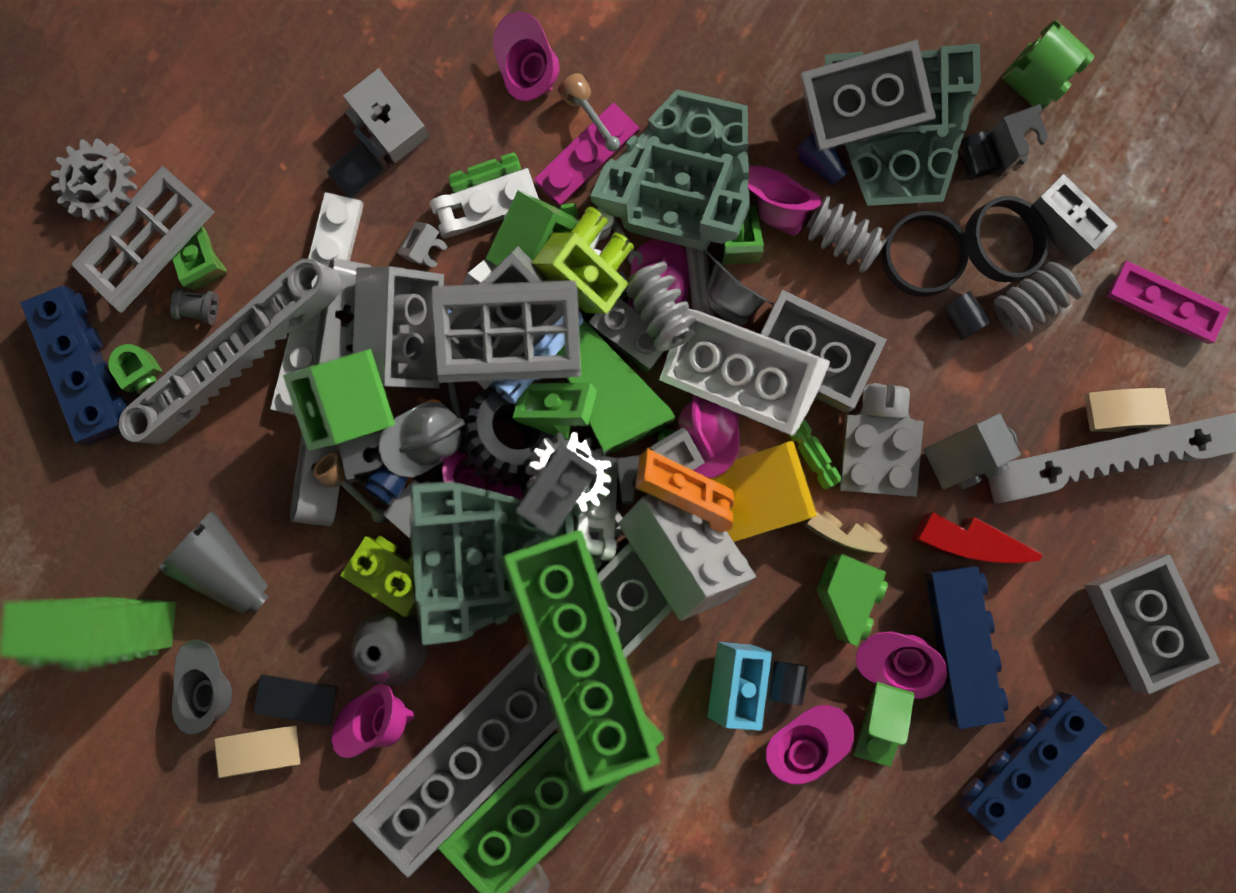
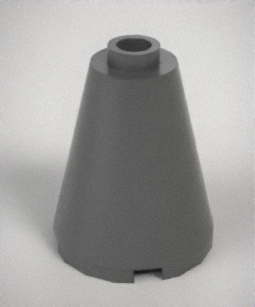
(216, 567)
(400, 648)

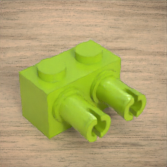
(571, 258)
(383, 574)

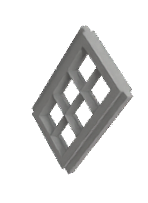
(159, 256)
(506, 295)

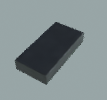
(295, 699)

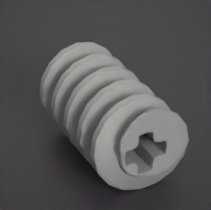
(845, 234)
(1036, 295)
(659, 308)

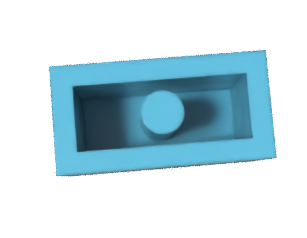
(739, 686)

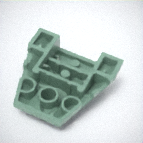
(920, 159)
(682, 174)
(457, 554)

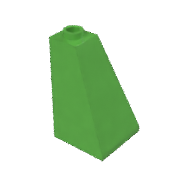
(624, 404)

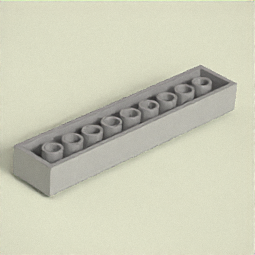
(494, 733)

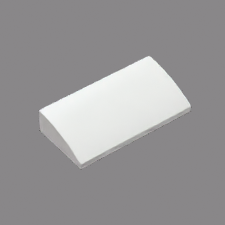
(745, 372)

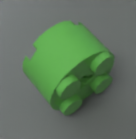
(1047, 65)

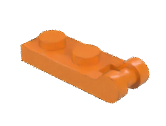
(686, 490)

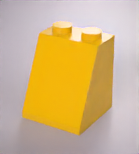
(767, 491)

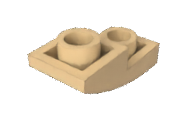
(1127, 409)
(856, 537)
(257, 751)

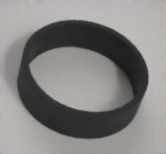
(948, 224)
(1037, 228)

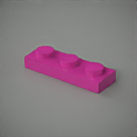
(585, 156)
(1167, 302)

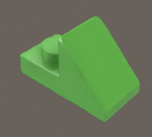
(197, 262)
(555, 406)
(884, 724)

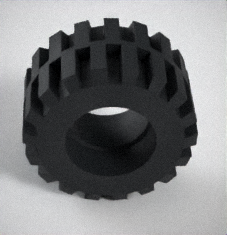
(486, 451)

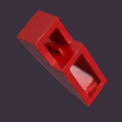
(972, 541)

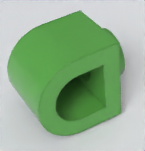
(133, 368)

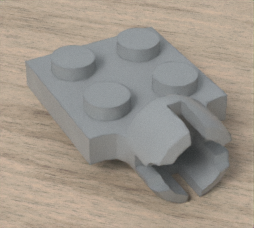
(882, 444)

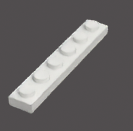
(335, 239)

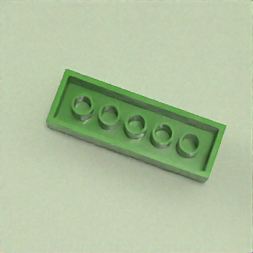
(85, 630)
(580, 660)
(524, 818)

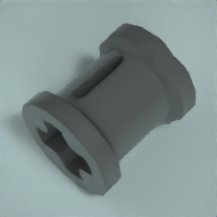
(194, 306)

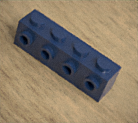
(75, 364)
(965, 644)
(1031, 764)

